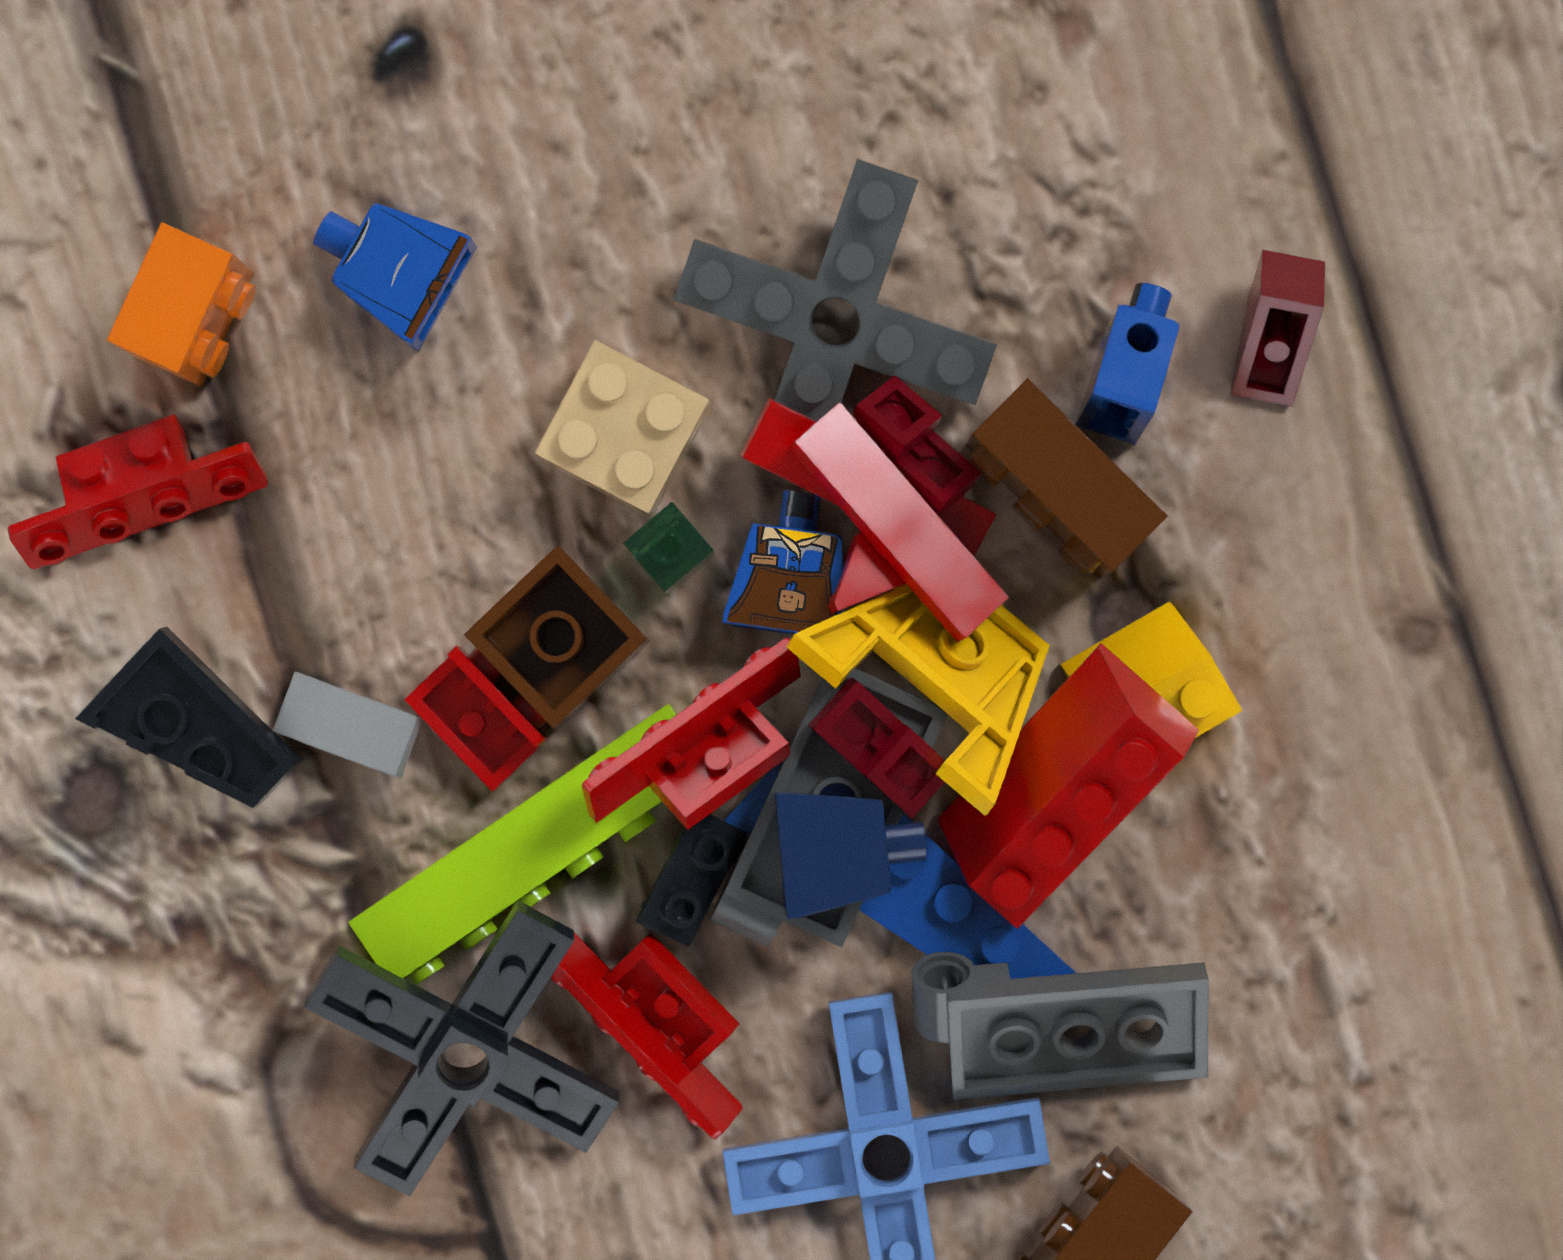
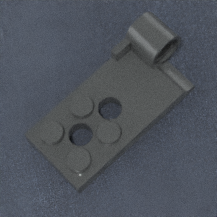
(754, 890)
(1010, 1031)

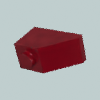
(1279, 327)

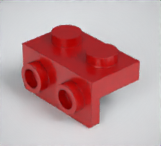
(478, 717)

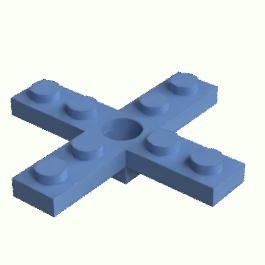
(876, 1105)

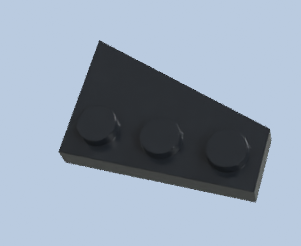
(186, 715)

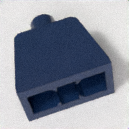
(838, 850)

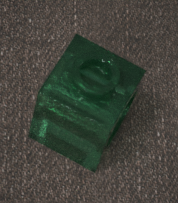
(669, 548)

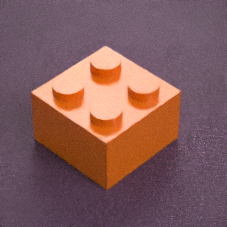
(183, 305)

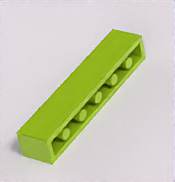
(498, 867)

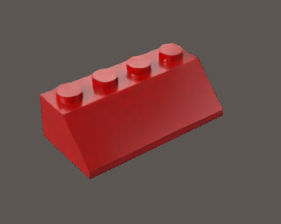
(1067, 784)

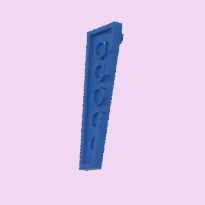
(934, 904)

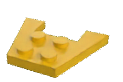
(976, 681)

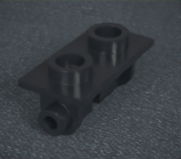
(691, 879)

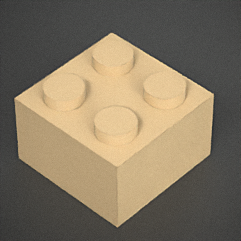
(623, 429)

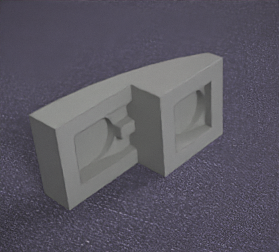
(347, 724)

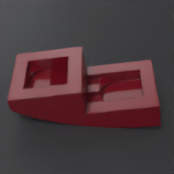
(904, 431)
(880, 747)

